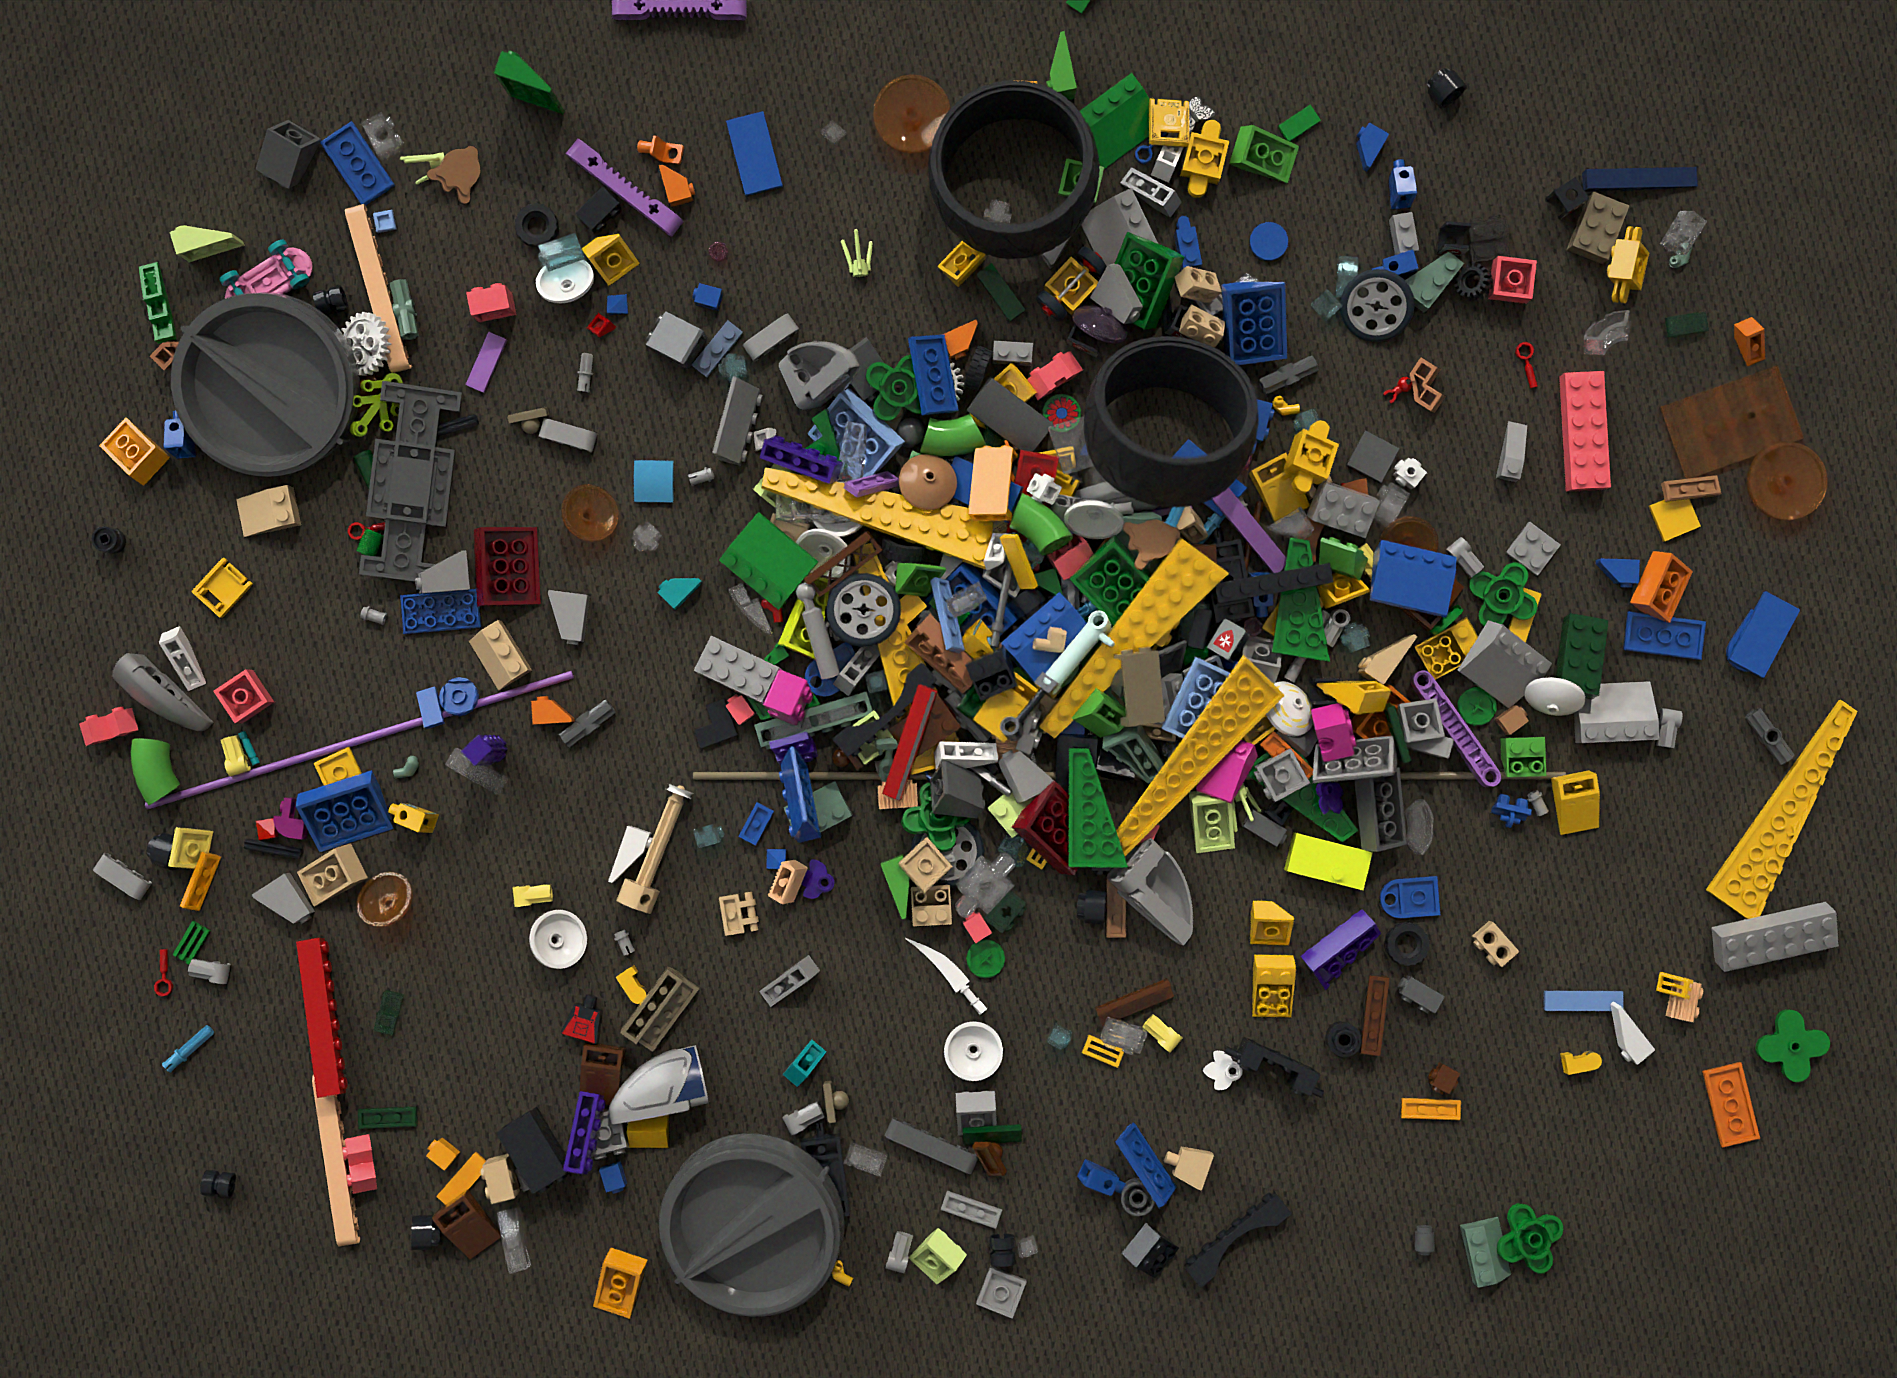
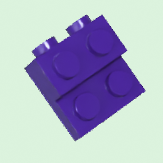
(801, 742)

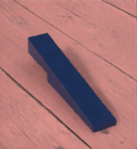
(1638, 178)

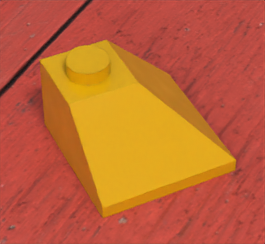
(610, 257)
(1270, 924)

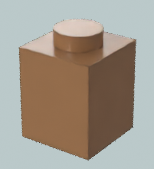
(1512, 719)

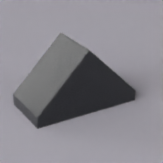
(1278, 811)

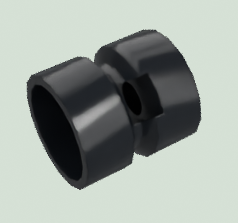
(330, 300)
(108, 540)
(216, 1183)
(1002, 1250)

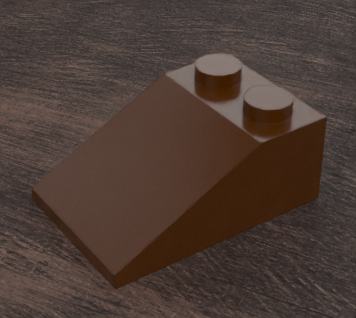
(939, 726)

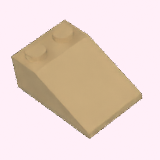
(268, 511)
(1382, 663)
(332, 874)

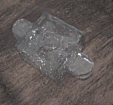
(978, 879)

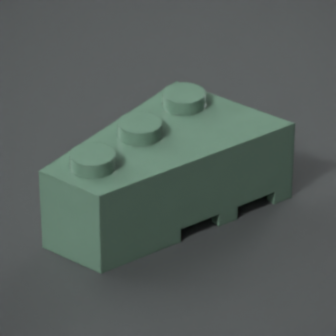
(1432, 280)
(1136, 750)

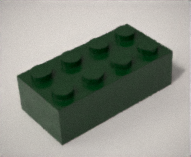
(1582, 652)

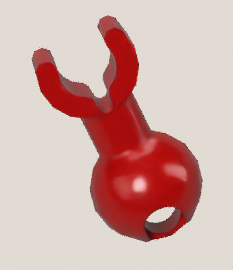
(1401, 386)

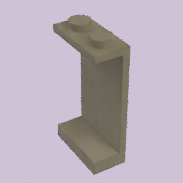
(1141, 687)

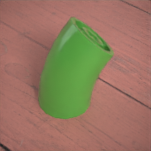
(951, 437)
(1040, 525)
(152, 769)

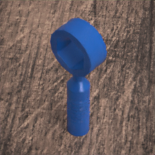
(1144, 147)

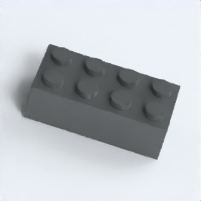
(1381, 812)

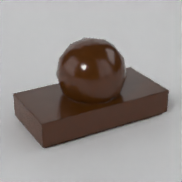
(841, 760)
(990, 1157)

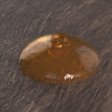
(598, 506)
(1420, 531)
(379, 893)

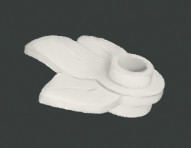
(1220, 1070)

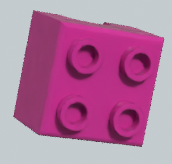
(788, 698)
(1333, 732)

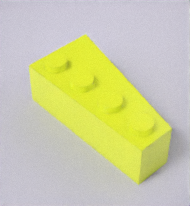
(795, 632)

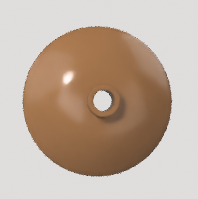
(925, 492)

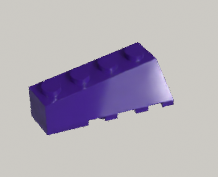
(1340, 947)

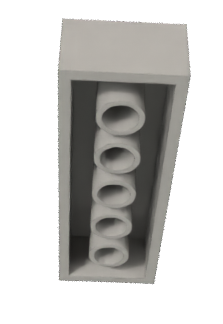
(1775, 936)

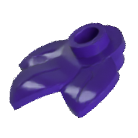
(1329, 797)
(813, 879)

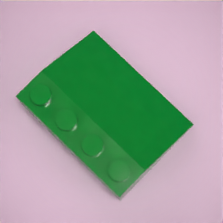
(524, 83)
(1118, 119)
(1151, 274)
(768, 561)
(1111, 579)

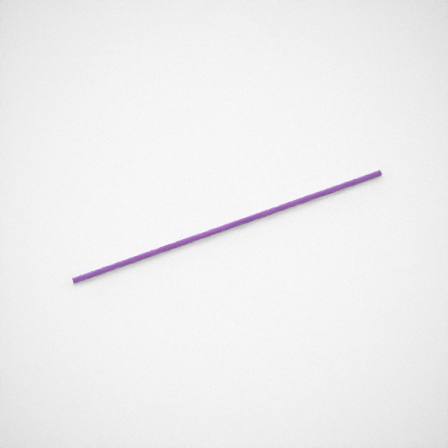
(351, 742)

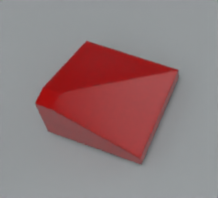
(603, 326)
(266, 829)

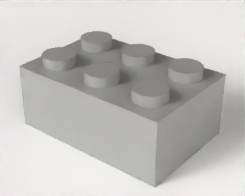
(1343, 508)

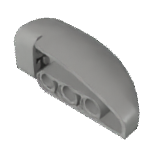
(137, 677)

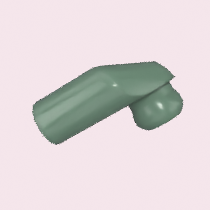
(1679, 260)
(409, 768)

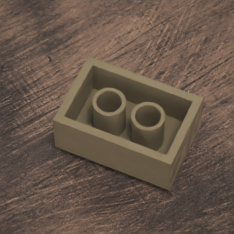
(1598, 227)

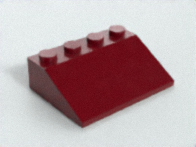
(506, 566)
(1046, 827)

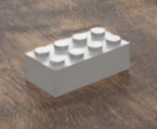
(736, 669)

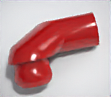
(777, 614)

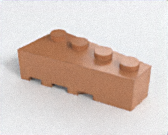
(930, 646)

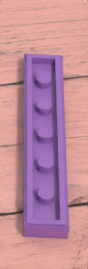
(1250, 530)

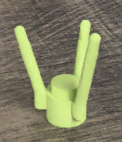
(434, 160)
(859, 267)
(1241, 795)

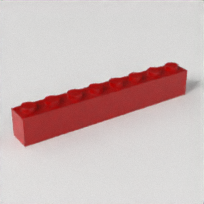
(321, 1017)

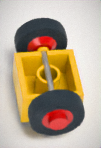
(1071, 284)

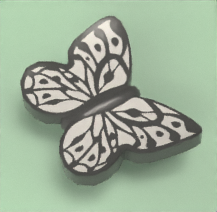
(1198, 112)

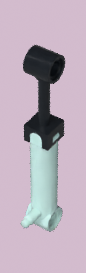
(1050, 682)

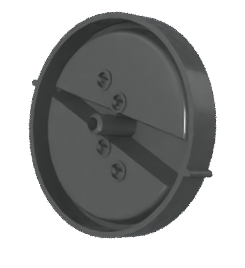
(265, 384)
(752, 1225)

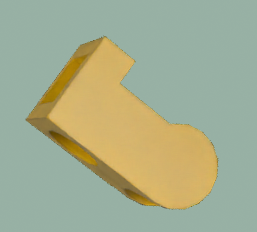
(631, 985)
(1581, 1063)

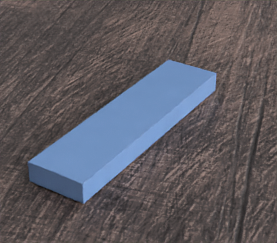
(948, 623)
(1581, 1000)

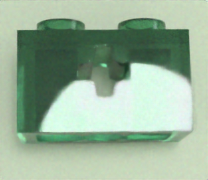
(1006, 922)

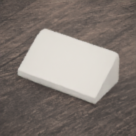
(995, 553)

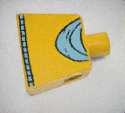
(978, 639)
(413, 817)

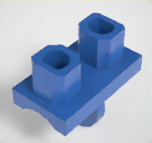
(1511, 813)

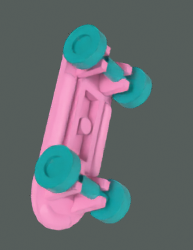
(278, 274)

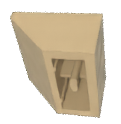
(932, 906)

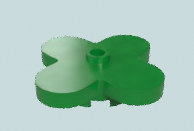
(884, 378)
(1510, 582)
(921, 820)
(1778, 1046)
(1530, 1238)

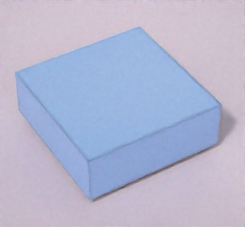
(384, 221)

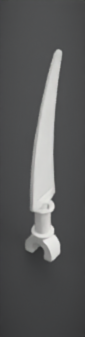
(952, 974)

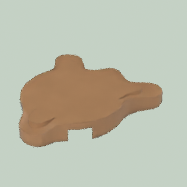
(459, 171)
(1151, 539)

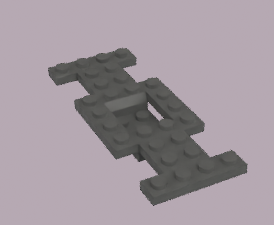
(409, 480)

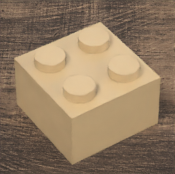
(500, 1179)

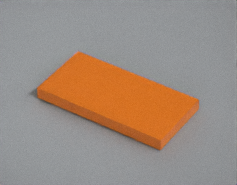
(1731, 1104)

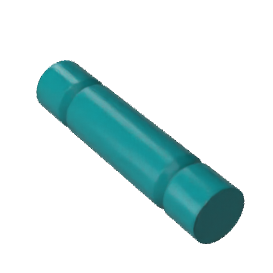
(249, 748)

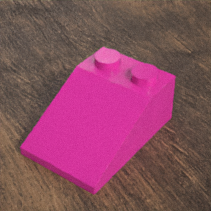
(1229, 773)

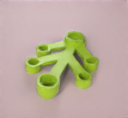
(376, 405)

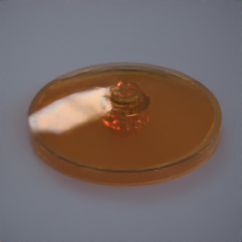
(910, 112)
(1787, 481)

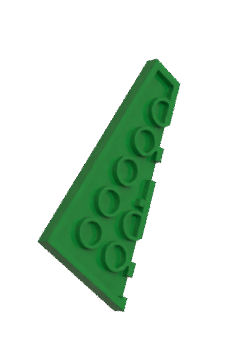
(1299, 614)
(1307, 803)
(1091, 826)

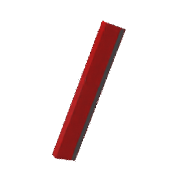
(909, 742)

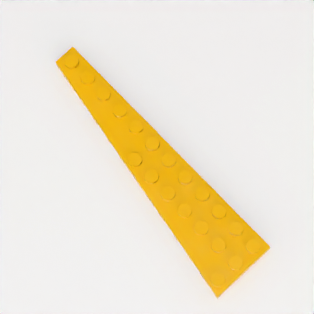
(942, 529)
(1165, 598)
(896, 656)
(1225, 720)
(1760, 854)

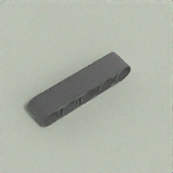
(931, 1146)

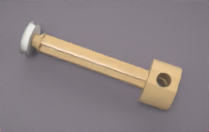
(639, 893)

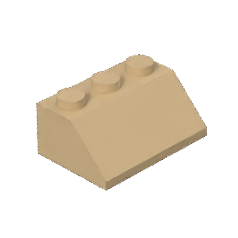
(499, 654)

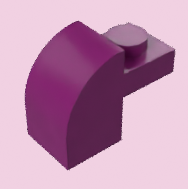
(287, 824)

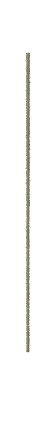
(921, 776)

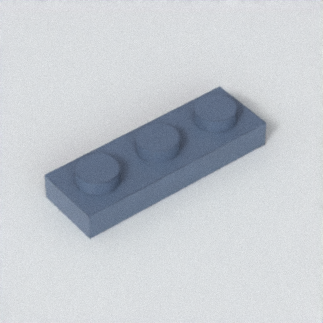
(717, 348)

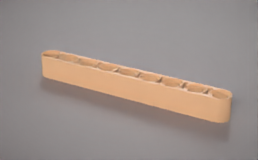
(376, 284)
(336, 1169)

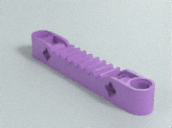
(728, 11)
(664, 219)
(1458, 730)

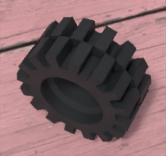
(1466, 274)

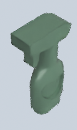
(888, 745)

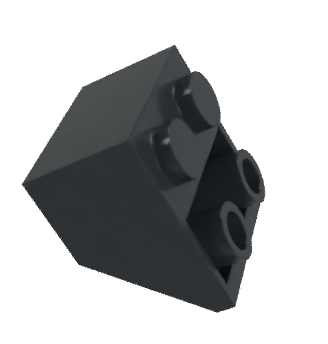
(992, 673)
(1150, 1251)

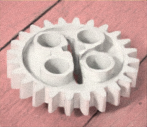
(368, 341)

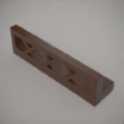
(839, 557)
(1135, 1001)
(1374, 1015)

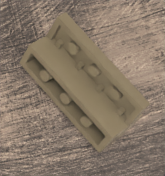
(659, 1009)

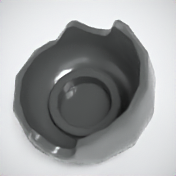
(911, 431)

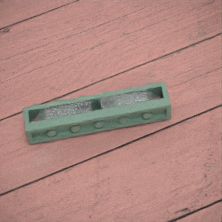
(817, 718)

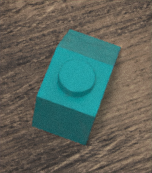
(678, 590)
(804, 1063)

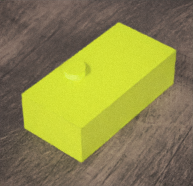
(1328, 861)

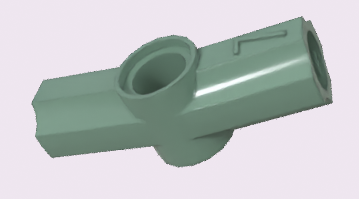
(404, 309)

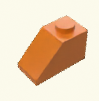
(676, 187)
(960, 339)
(1750, 340)
(548, 711)

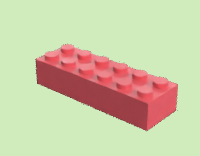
(1585, 431)

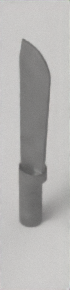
(993, 780)

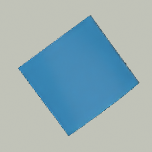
(653, 481)

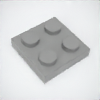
(1533, 548)
(1001, 1292)

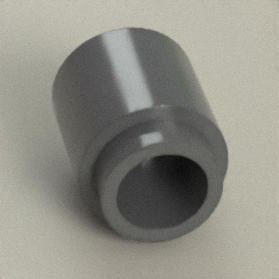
(1424, 1240)

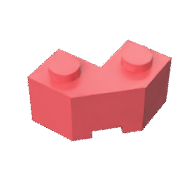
(1057, 372)
(102, 729)
(360, 1162)

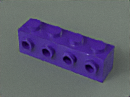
(801, 460)
(485, 750)
(583, 1133)

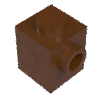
(1443, 1078)

